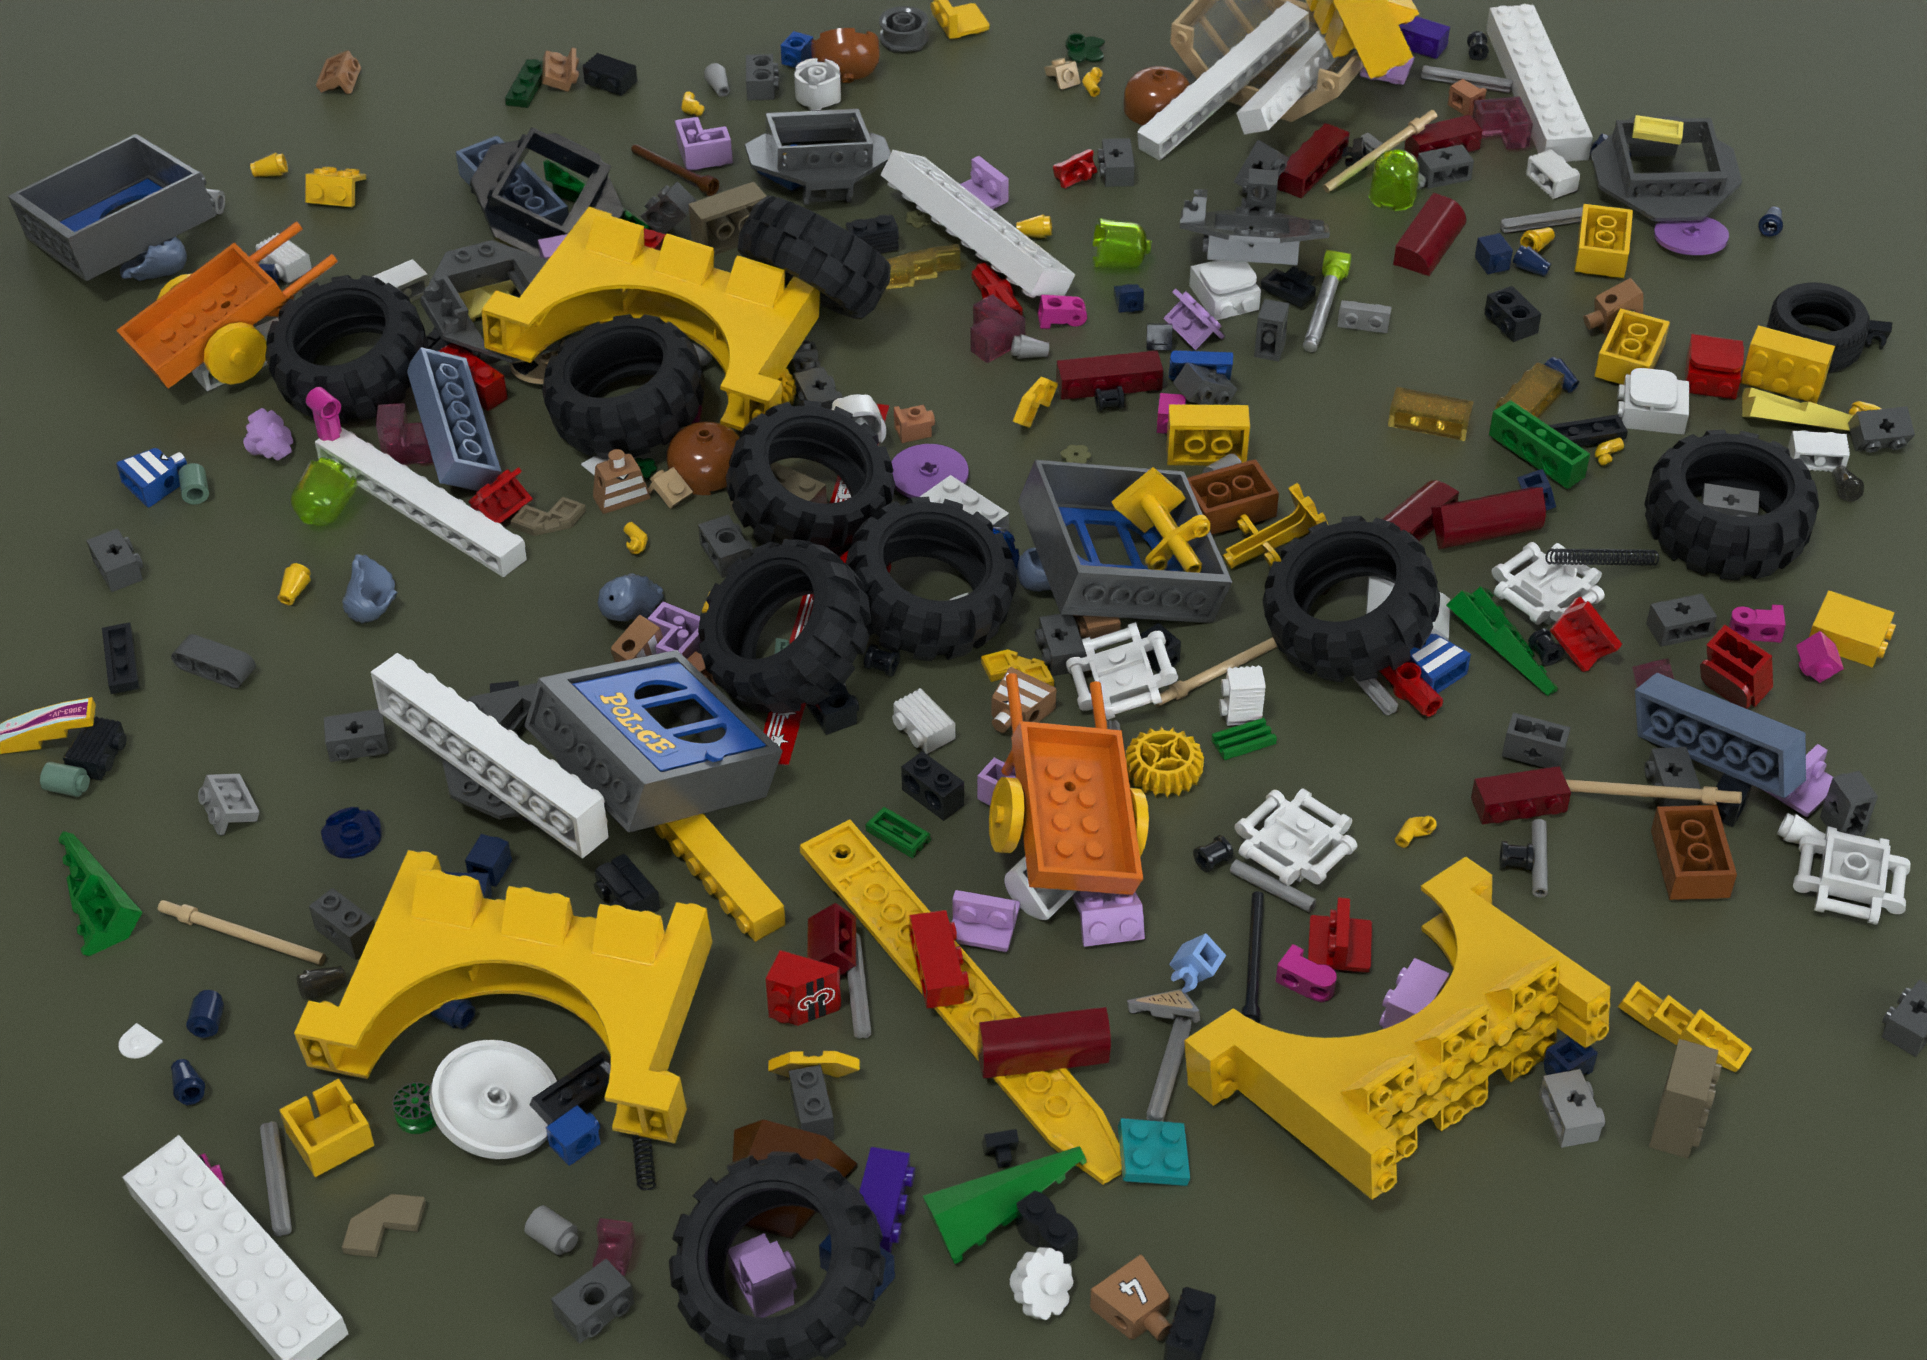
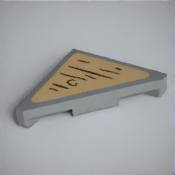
(1166, 1005)

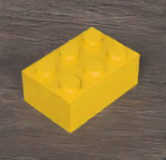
(1603, 241)
(1631, 344)
(1787, 364)
(1206, 433)

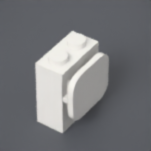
(1225, 288)
(1654, 401)

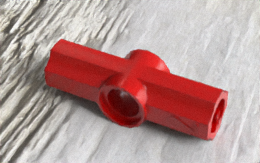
(990, 284)
(1412, 687)

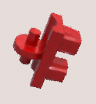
(1075, 169)

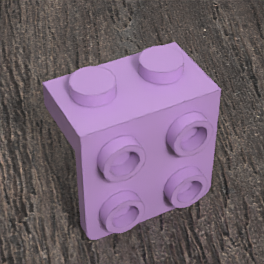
(1109, 917)

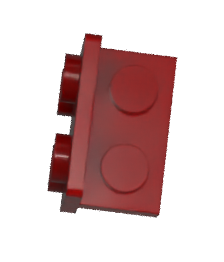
(501, 497)
(1584, 634)
(1340, 940)

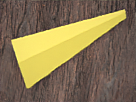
(1771, 407)

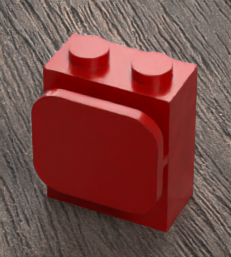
(1714, 366)
(1737, 668)

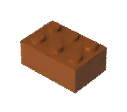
(1234, 492)
(1693, 852)

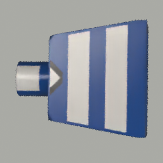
(151, 474)
(1440, 662)

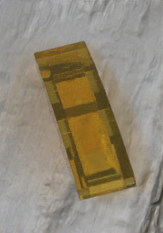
(922, 265)

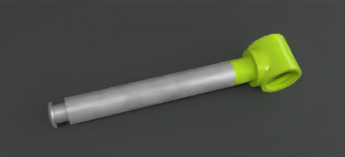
(1334, 268)

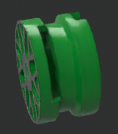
(413, 1108)

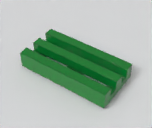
(1241, 735)
(894, 834)

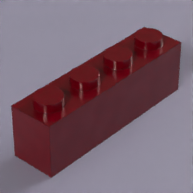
(1313, 160)
(1131, 370)

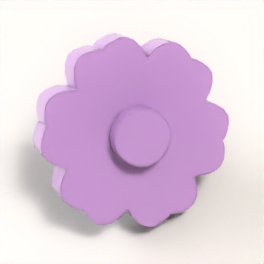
(267, 435)

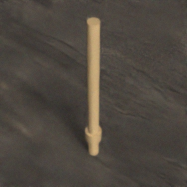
(1414, 127)
(1180, 689)
(1707, 795)
(189, 915)

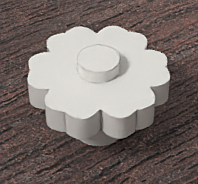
(1042, 1283)

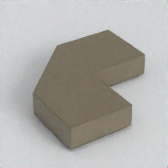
(560, 517)
(368, 1227)

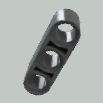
(213, 661)

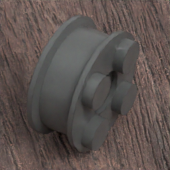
(903, 28)

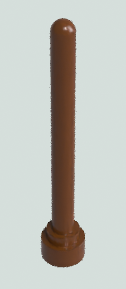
(707, 184)

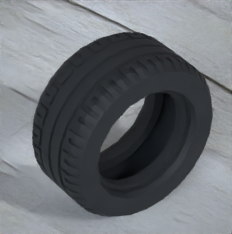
(1827, 307)

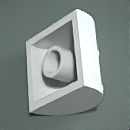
(1036, 902)

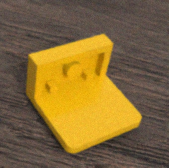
(960, 19)
(332, 186)

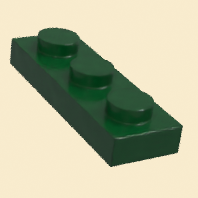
(525, 84)

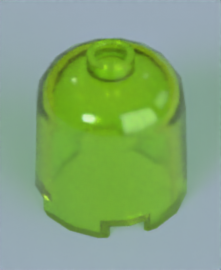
(1394, 180)
(1119, 244)
(322, 492)

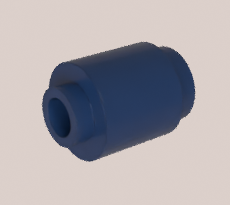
(455, 1013)
(205, 1014)

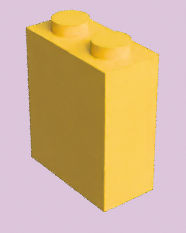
(1855, 627)

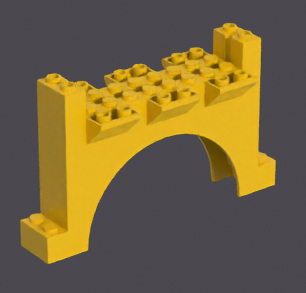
(1369, 28)
(608, 272)
(450, 943)
(1368, 1092)

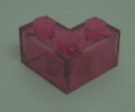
(1504, 118)
(994, 328)
(401, 439)

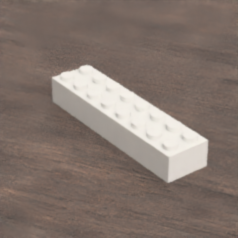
(235, 1254)

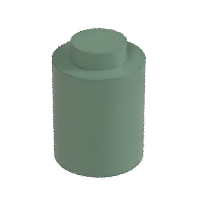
(193, 483)
(64, 779)

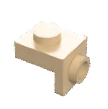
(1065, 72)
(670, 487)

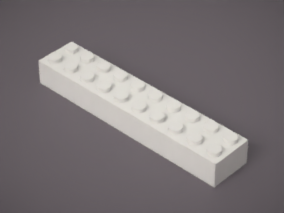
(1539, 81)
(977, 225)
(491, 755)

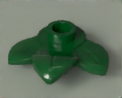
(1084, 48)

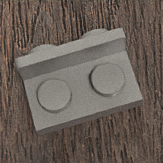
(1364, 316)
(227, 801)

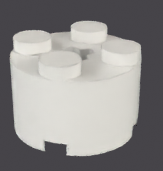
(817, 84)
(863, 411)

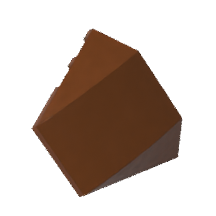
(767, 1136)

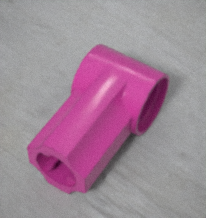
(325, 413)

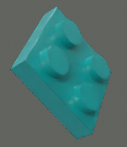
(1153, 1152)

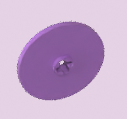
(1692, 237)
(915, 462)

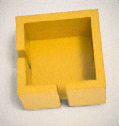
(334, 1135)

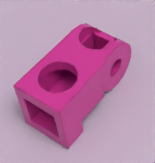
(1061, 311)
(1759, 623)
(1306, 976)

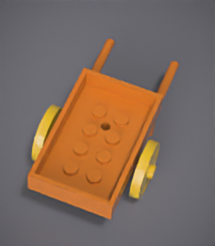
(213, 316)
(1070, 803)

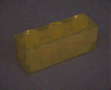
(1535, 390)
(1430, 413)

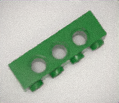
(1539, 444)

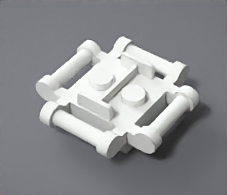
(1545, 589)
(1123, 670)
(1294, 841)
(1854, 871)

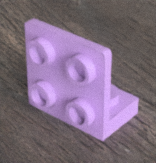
(987, 183)

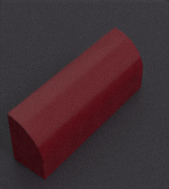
(1430, 235)
(1416, 513)
(1489, 517)
(1044, 1042)

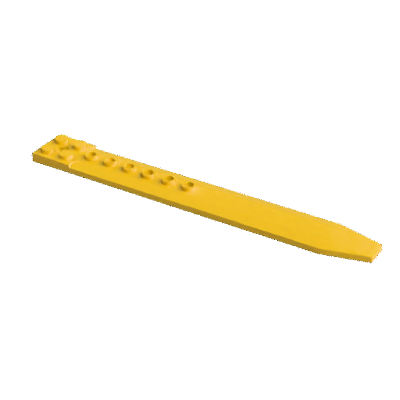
(883, 902)

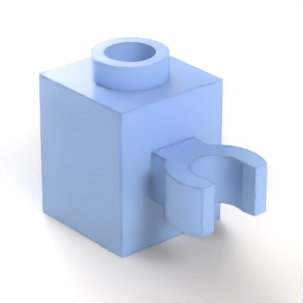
(1196, 961)

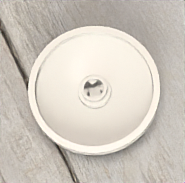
(485, 1097)

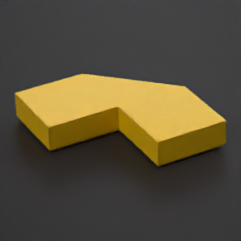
(1040, 393)
(998, 663)
(831, 1062)

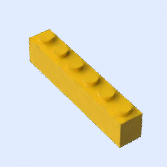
(725, 875)

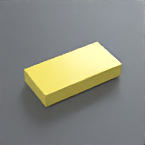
(1657, 129)

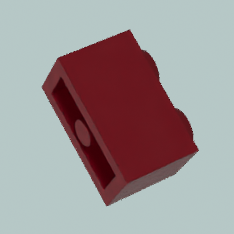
(833, 937)

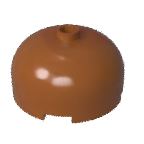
(852, 51)
(1151, 92)
(702, 455)

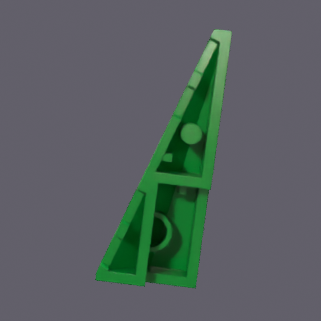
(569, 187)
(1494, 627)
(102, 905)
(977, 1207)

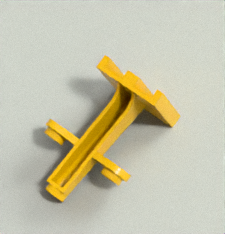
(1149, 505)
(1275, 535)

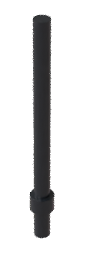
(1251, 1007)

